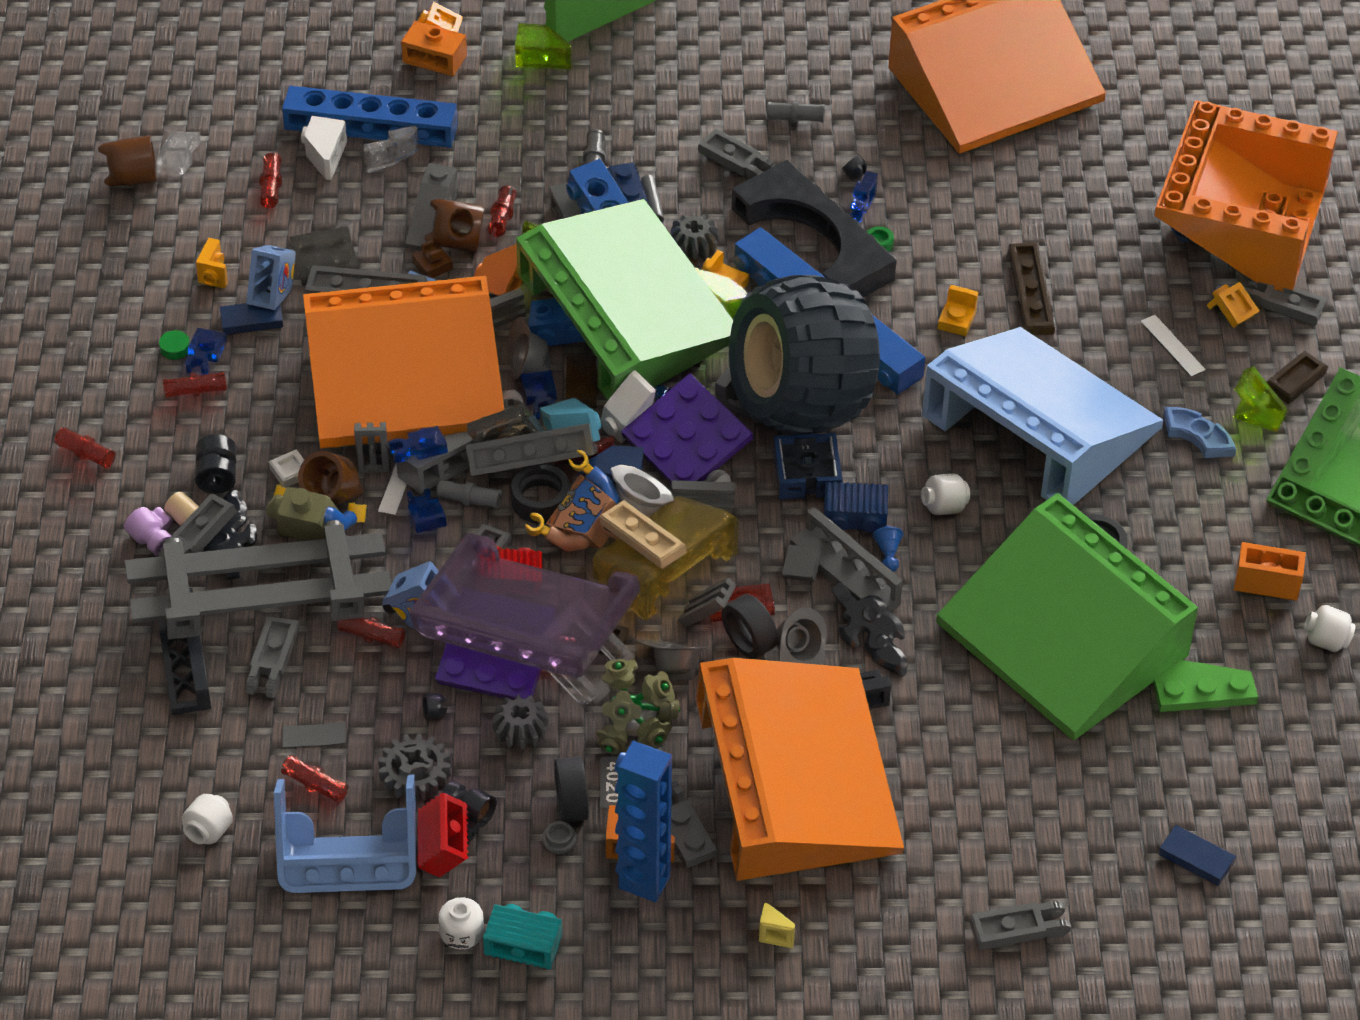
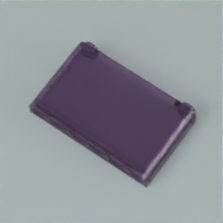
(521, 609)

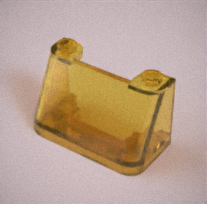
(696, 524)

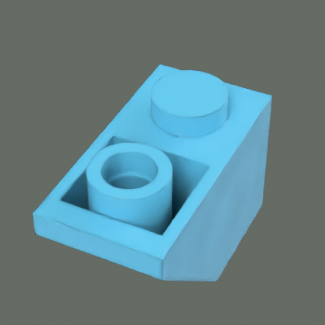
(570, 413)

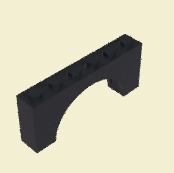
(790, 195)

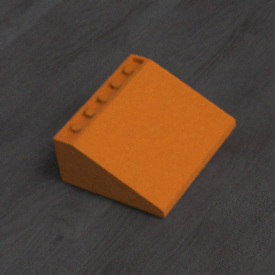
(992, 66)
(1248, 189)
(402, 358)
(797, 765)

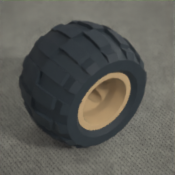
(803, 354)

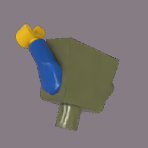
(304, 513)

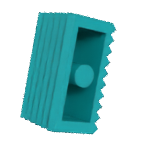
(522, 935)

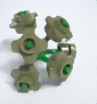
(625, 707)

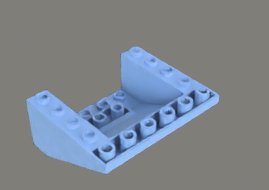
(1045, 401)

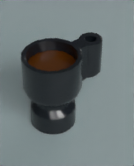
(480, 805)

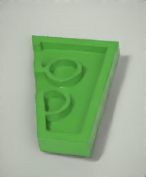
(1202, 686)

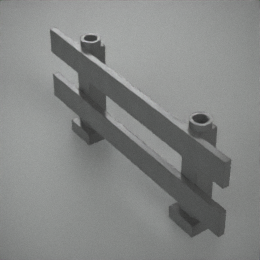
(184, 609)

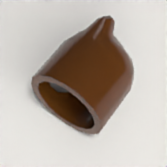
(130, 161)
(456, 224)
(330, 476)

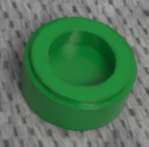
(883, 236)
(174, 344)

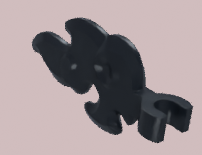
(227, 536)
(882, 626)

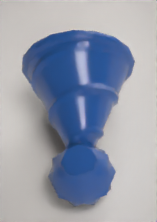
(888, 540)

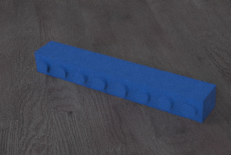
(769, 259)

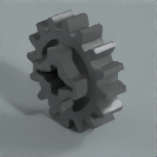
(415, 758)

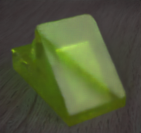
(1258, 402)

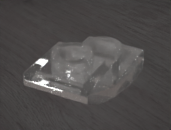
(176, 153)
(386, 153)

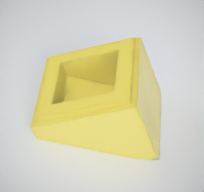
(776, 928)

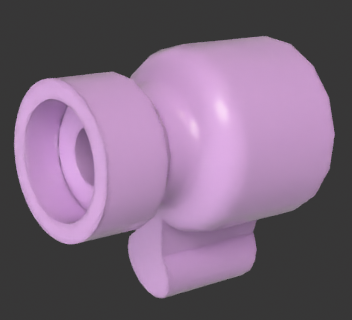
(149, 527)

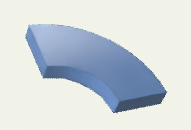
(1207, 436)

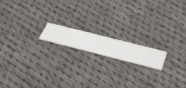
(1173, 345)
(392, 494)

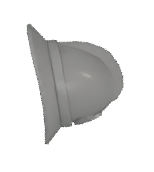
(640, 489)

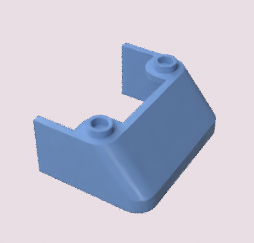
(345, 862)

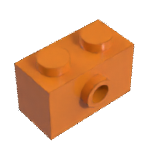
(434, 48)
(1269, 571)

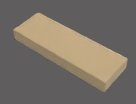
(643, 534)

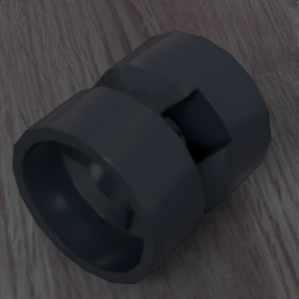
(215, 464)

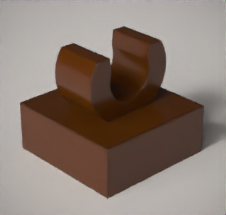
(432, 260)

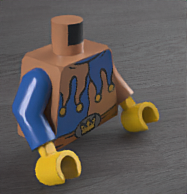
(576, 519)

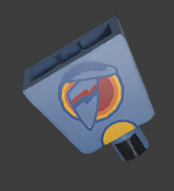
(270, 270)
(407, 589)

